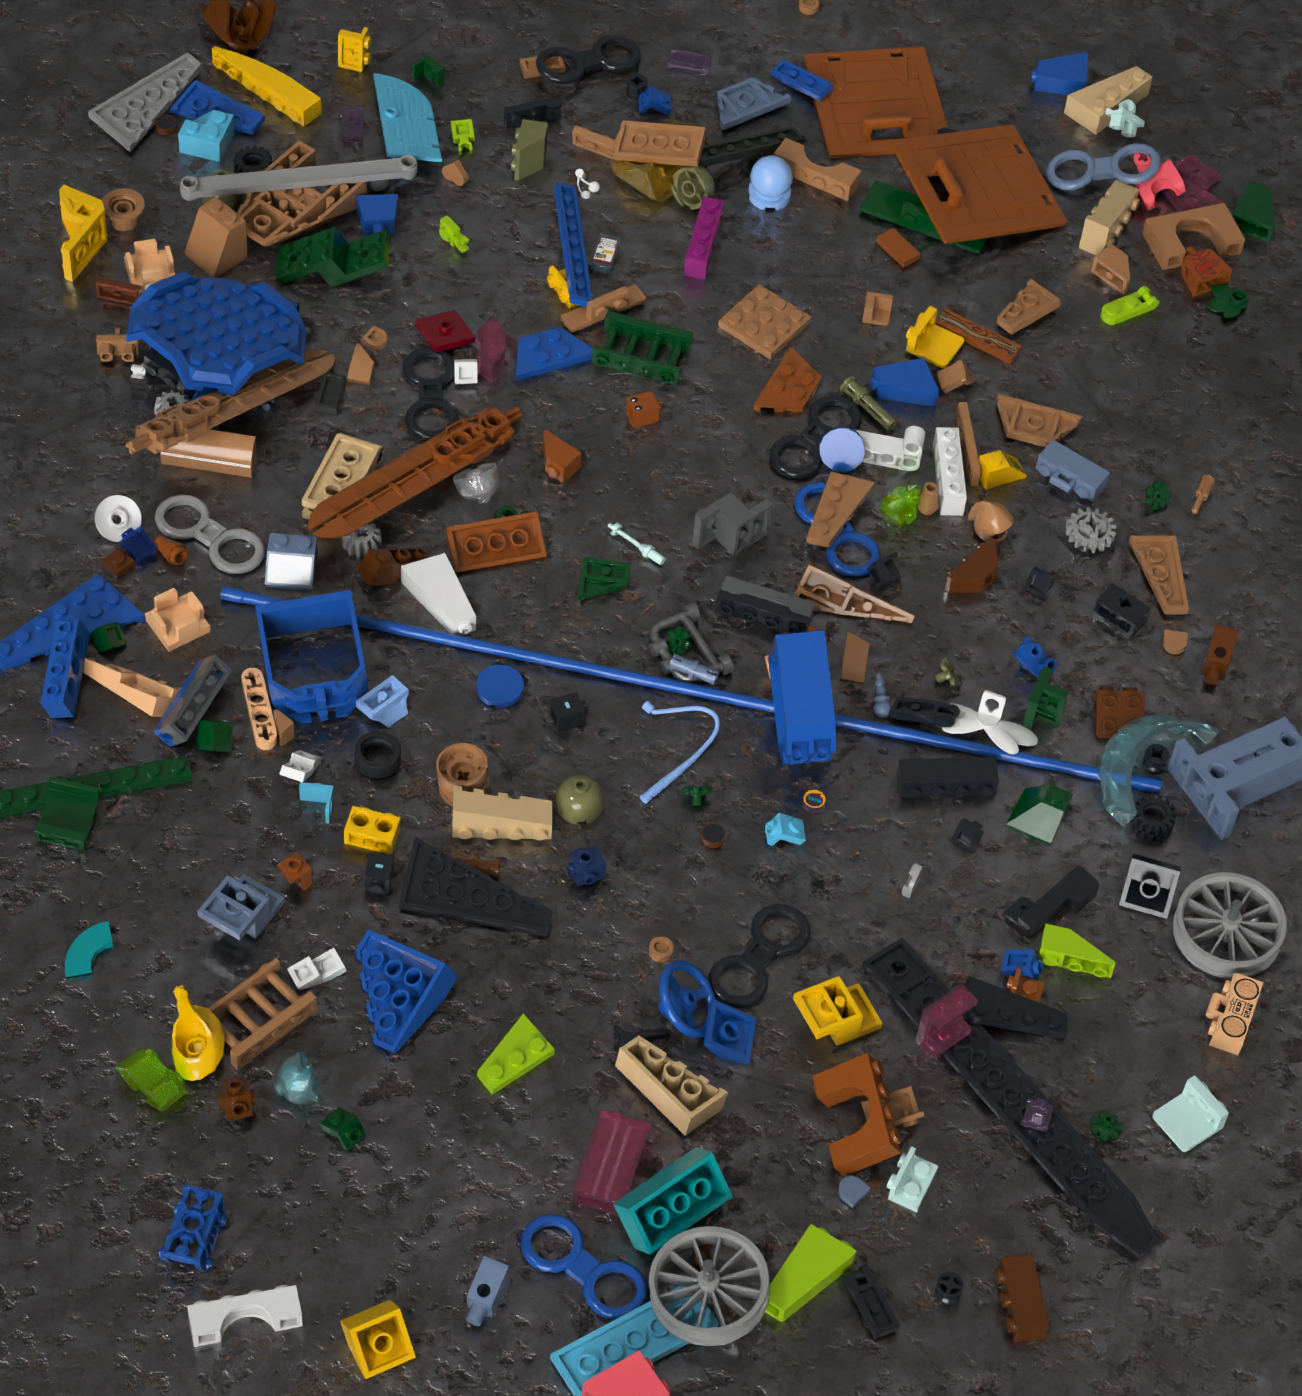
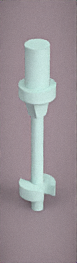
(648, 551)

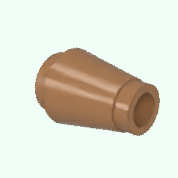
(929, 499)

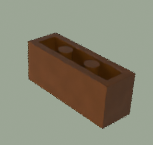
(1022, 1298)

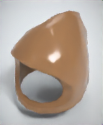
(990, 519)

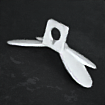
(1002, 733)

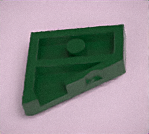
(602, 577)

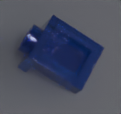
(137, 543)

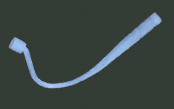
(670, 777)

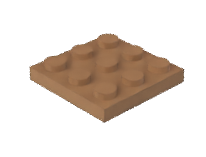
(764, 321)

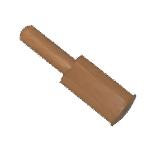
(1203, 492)

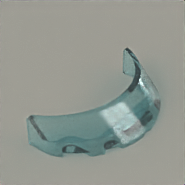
(1123, 750)

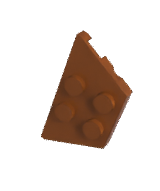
(790, 385)

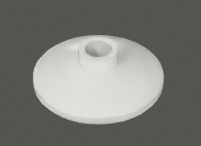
(117, 506)

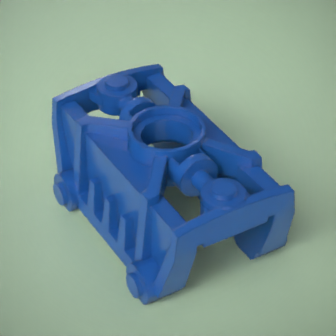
(205, 1233)

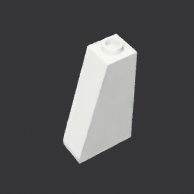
(440, 592)

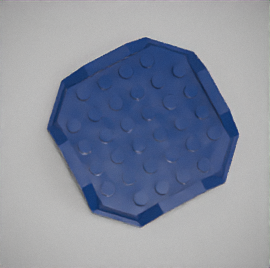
(217, 329)

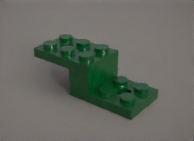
(333, 257)

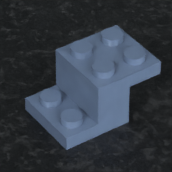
(241, 907)

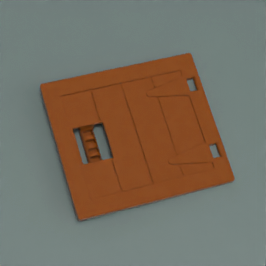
(873, 94)
(987, 183)

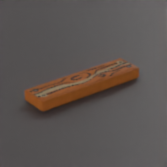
(979, 336)

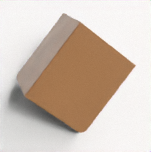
(877, 309)

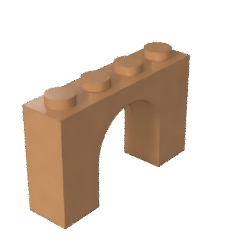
(1212, 221)

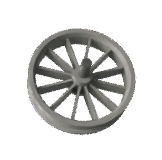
(1229, 924)
(709, 1285)

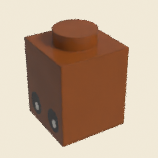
(643, 409)

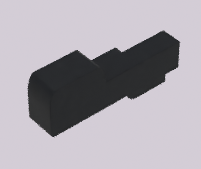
(1070, 893)

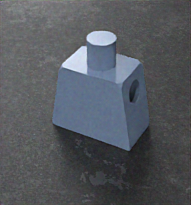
(487, 1290)

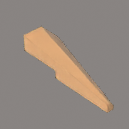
(143, 692)

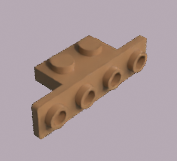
(596, 309)

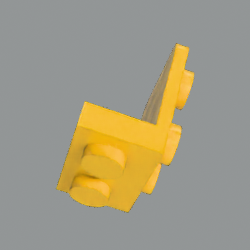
(932, 341)

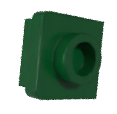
(344, 1127)

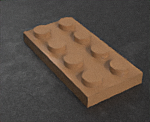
(660, 143)

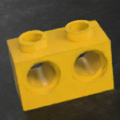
(371, 835)

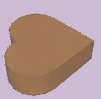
(455, 172)

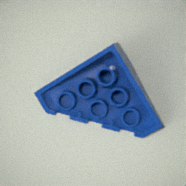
(401, 988)

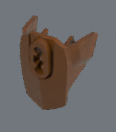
(241, 28)

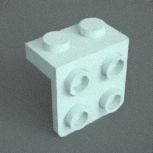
(1191, 1115)

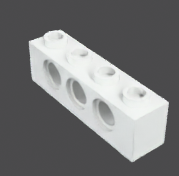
(949, 471)

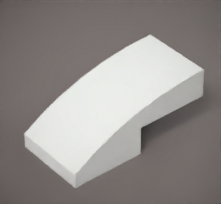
(300, 766)
(313, 972)

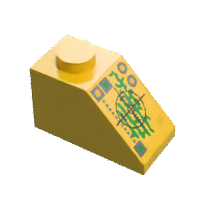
(999, 469)

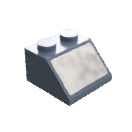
(291, 561)

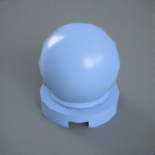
(770, 183)

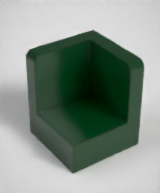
(215, 735)

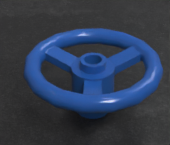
(683, 1000)

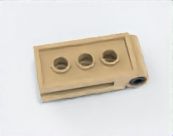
(343, 465)

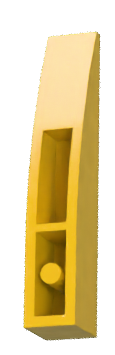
(270, 85)

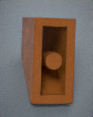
(559, 457)

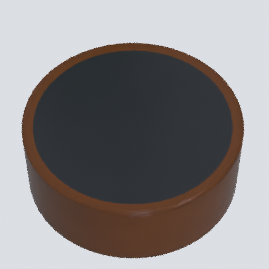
(166, 124)
(713, 835)

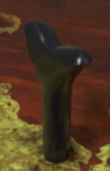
(625, 1036)

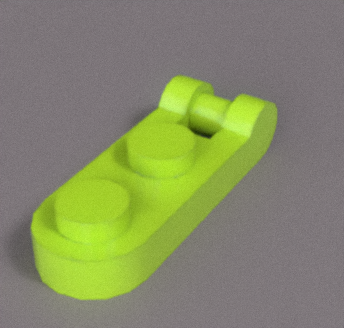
(1129, 306)

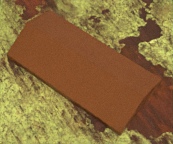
(495, 542)

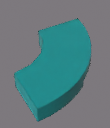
(86, 948)

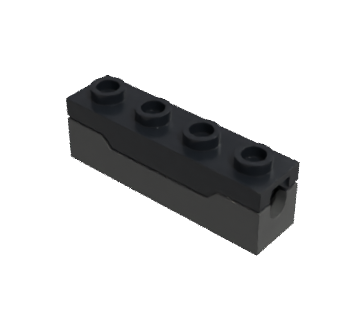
(764, 606)

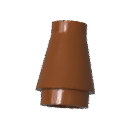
(173, 551)

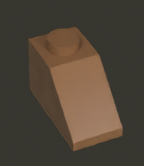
(1113, 268)

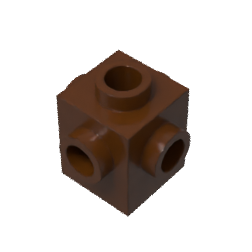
(236, 1098)

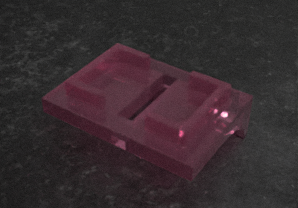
(1204, 178)

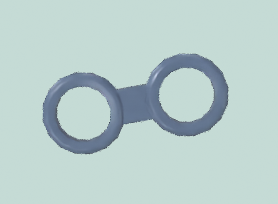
(1103, 167)

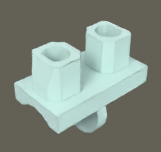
(1125, 118)

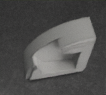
(914, 878)

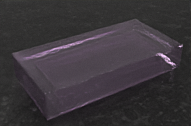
(689, 62)

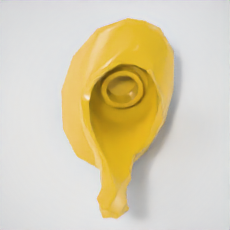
(195, 1039)

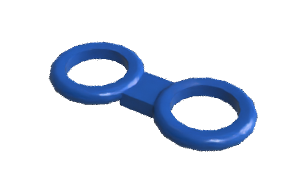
(846, 535)
(582, 1265)

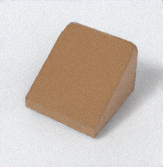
(284, 727)

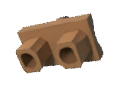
(116, 345)

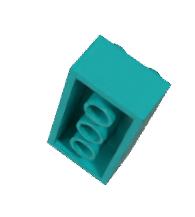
(673, 1200)

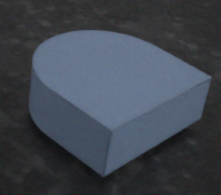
(852, 1190)

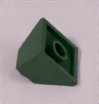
(1040, 812)

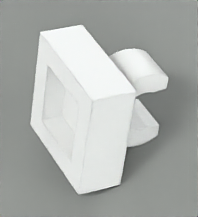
(465, 371)

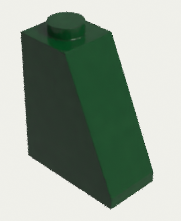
(1255, 212)

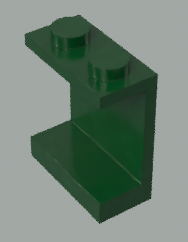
(67, 813)

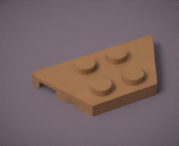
(1034, 422)

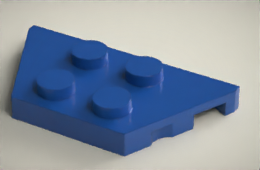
(549, 352)

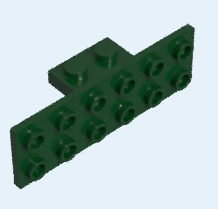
(907, 211)

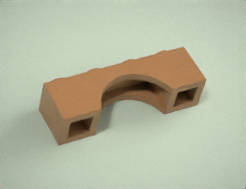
(837, 180)

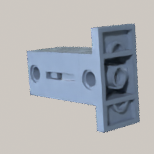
(1238, 771)

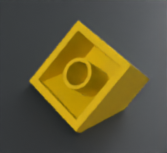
(378, 1338)

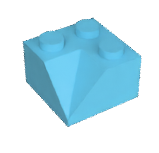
(207, 135)

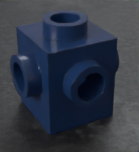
(586, 865)

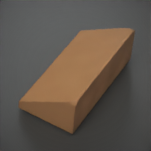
(854, 658)

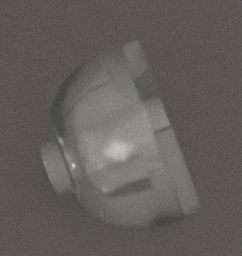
(478, 483)

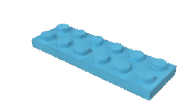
(621, 1338)

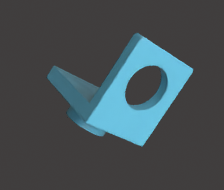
(318, 793)

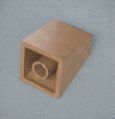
(217, 238)

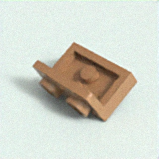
(903, 1105)

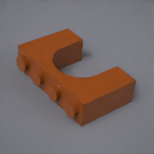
(878, 1136)

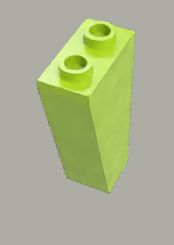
(807, 1271)

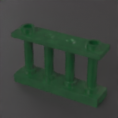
(647, 332)

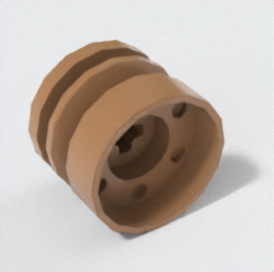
(462, 766)

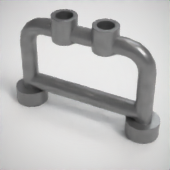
(659, 647)

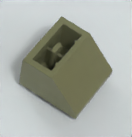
(529, 149)

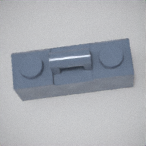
(1072, 471)

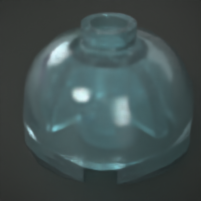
(297, 1080)

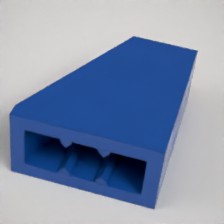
(1061, 74)
(905, 383)

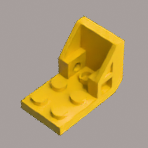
(86, 226)

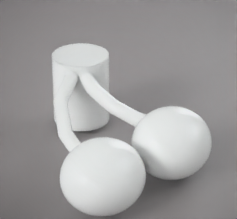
(593, 186)

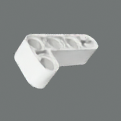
(893, 451)

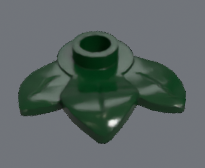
(1227, 300)

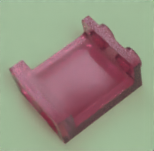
(943, 1023)

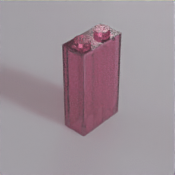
(611, 1161)

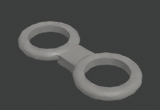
(210, 534)

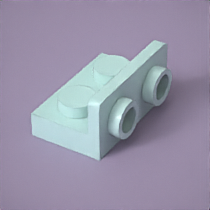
(911, 1181)

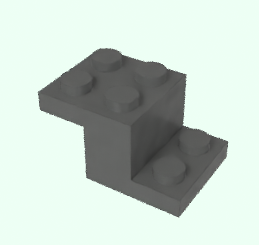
(732, 523)

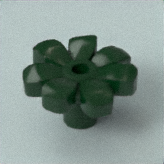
(1157, 495)
(678, 641)
(696, 793)
(1106, 1126)

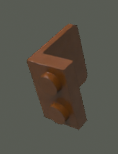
(1116, 708)

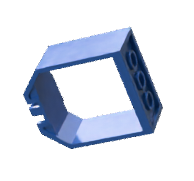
(304, 616)
(802, 698)

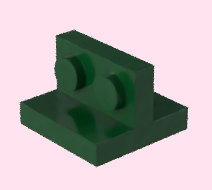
(1045, 702)

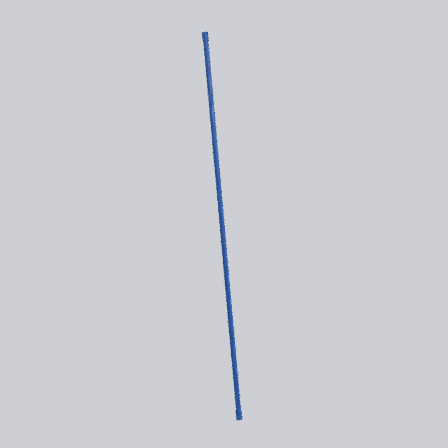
(1140, 782)

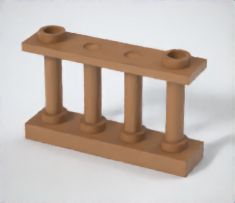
(277, 1027)

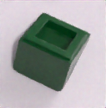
(108, 637)

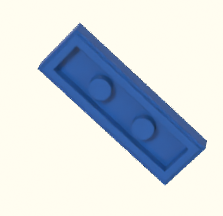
(802, 80)

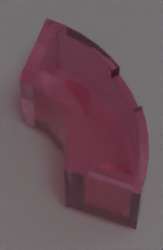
(492, 350)

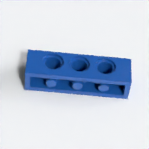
(65, 668)

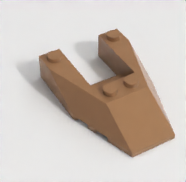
(291, 212)

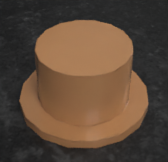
(123, 208)

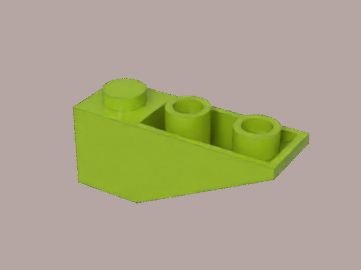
(1069, 950)

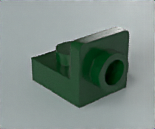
(430, 69)

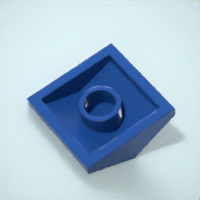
(729, 1033)

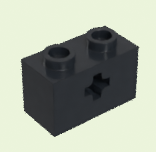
(1122, 610)

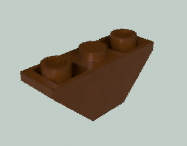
(975, 571)

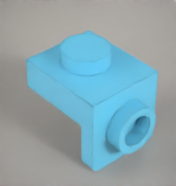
(786, 829)

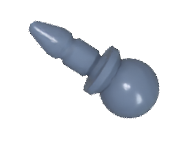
(882, 706)

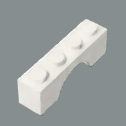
(276, 1306)

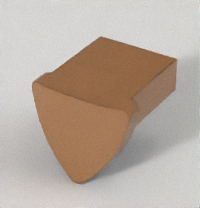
(955, 376)

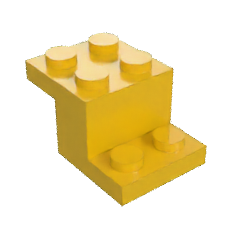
(837, 1011)

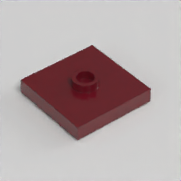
(445, 331)

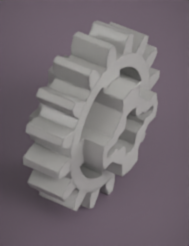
(1090, 530)

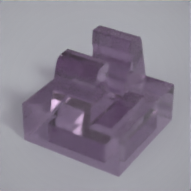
(1037, 1114)

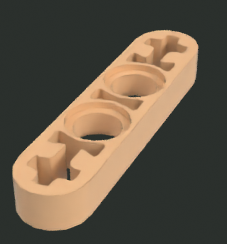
(260, 708)

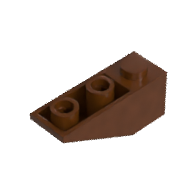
(384, 565)

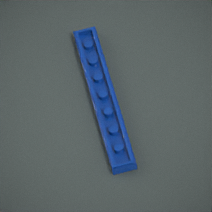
(573, 244)

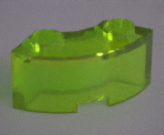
(146, 1072)

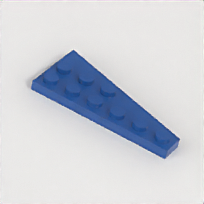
(93, 603)

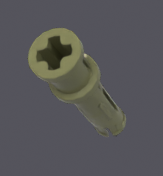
(862, 397)

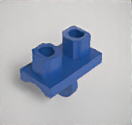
(1033, 657)

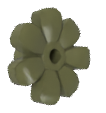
(948, 673)

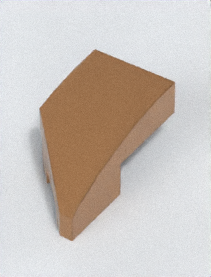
(360, 366)

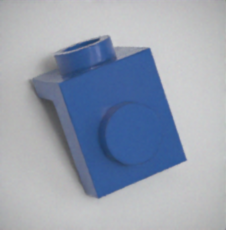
(656, 100)

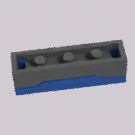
(192, 701)

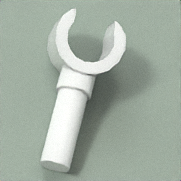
(138, 371)

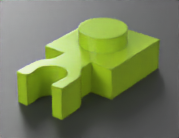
(463, 134)
(451, 233)

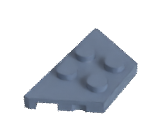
(747, 101)

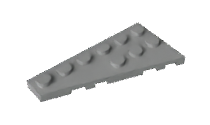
(135, 109)

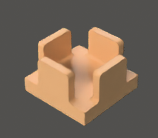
(148, 263)
(177, 619)

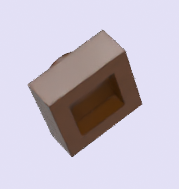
(118, 563)

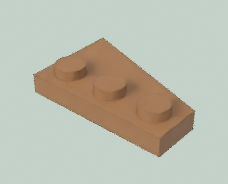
(1027, 308)

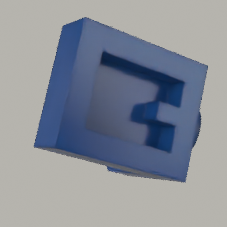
(1024, 959)

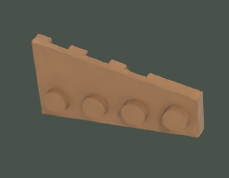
(837, 506)
(1163, 570)

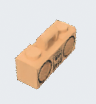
(1230, 1027)

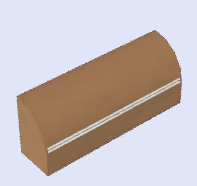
(215, 453)

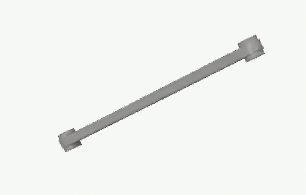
(301, 177)

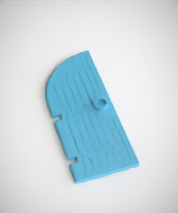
(406, 120)

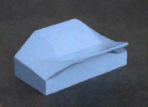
(385, 702)

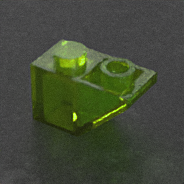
(901, 504)

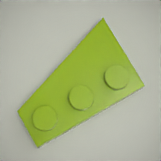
(514, 1056)

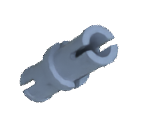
(694, 669)

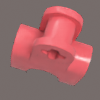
(1165, 178)

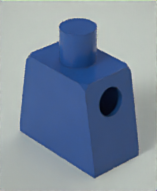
(377, 213)

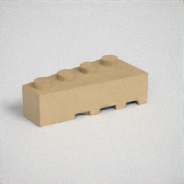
(1090, 103)
(1109, 217)
(499, 816)
(669, 1085)

